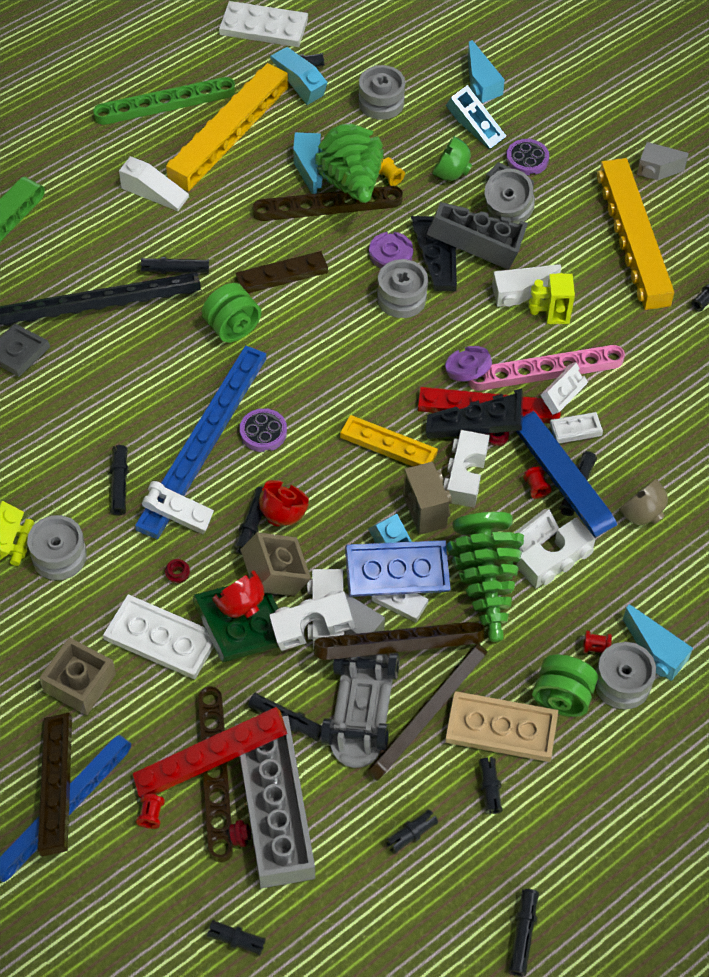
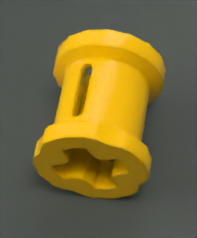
(391, 171)

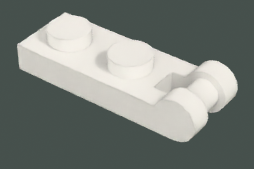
(564, 388)
(177, 507)

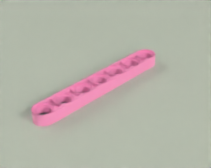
(555, 361)

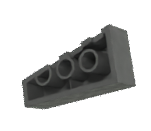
(478, 234)

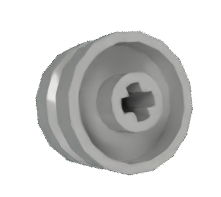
(381, 92)
(510, 195)
(402, 288)
(57, 547)
(625, 675)

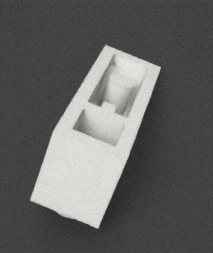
(151, 184)
(514, 285)

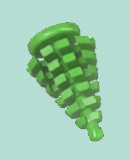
(351, 160)
(487, 554)

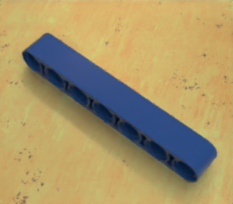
(566, 475)

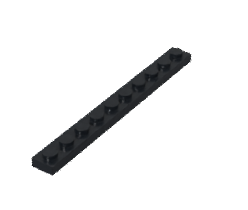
(99, 298)

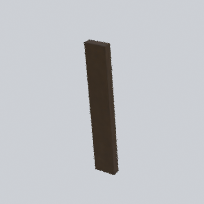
(55, 785)

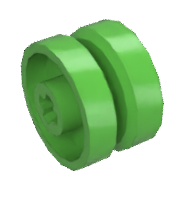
(231, 312)
(565, 685)

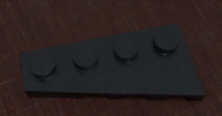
(437, 256)
(492, 416)

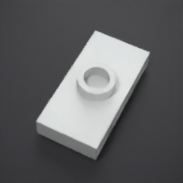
(576, 427)
(538, 529)
(407, 605)

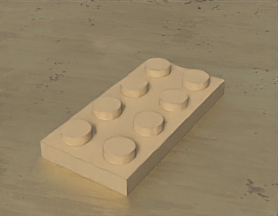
(502, 726)

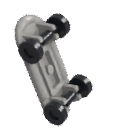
(361, 708)

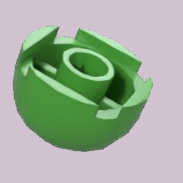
(453, 161)

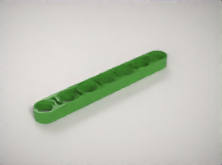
(156, 106)

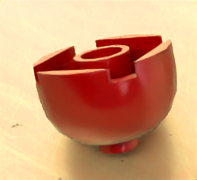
(282, 505)
(241, 597)

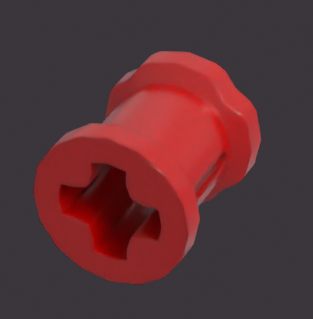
(537, 482)
(596, 642)
(150, 811)

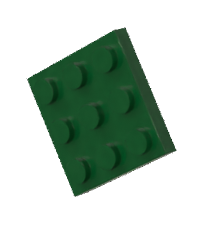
(239, 635)

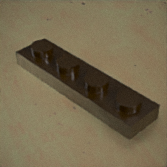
(282, 272)

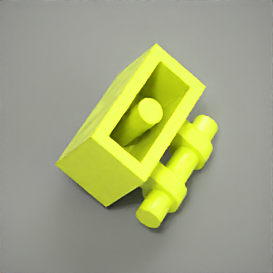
(558, 298)
(9, 528)

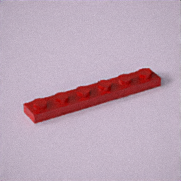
(437, 399)
(210, 753)

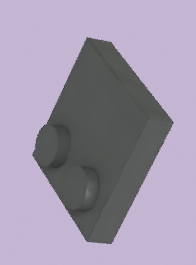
(20, 349)

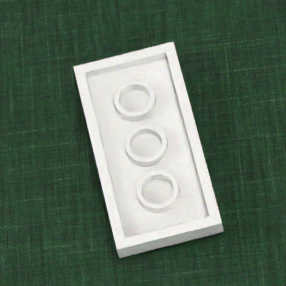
(263, 24)
(160, 636)

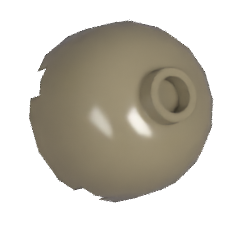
(646, 504)

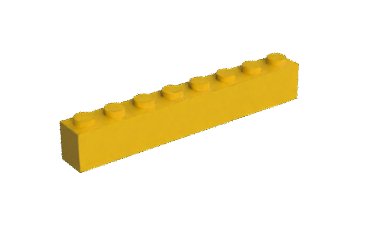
(227, 127)
(635, 234)

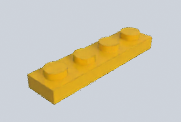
(387, 442)

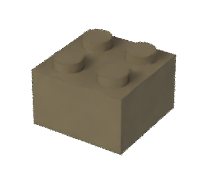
(426, 497)
(277, 563)
(77, 676)

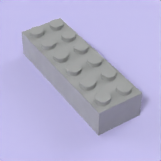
(277, 813)

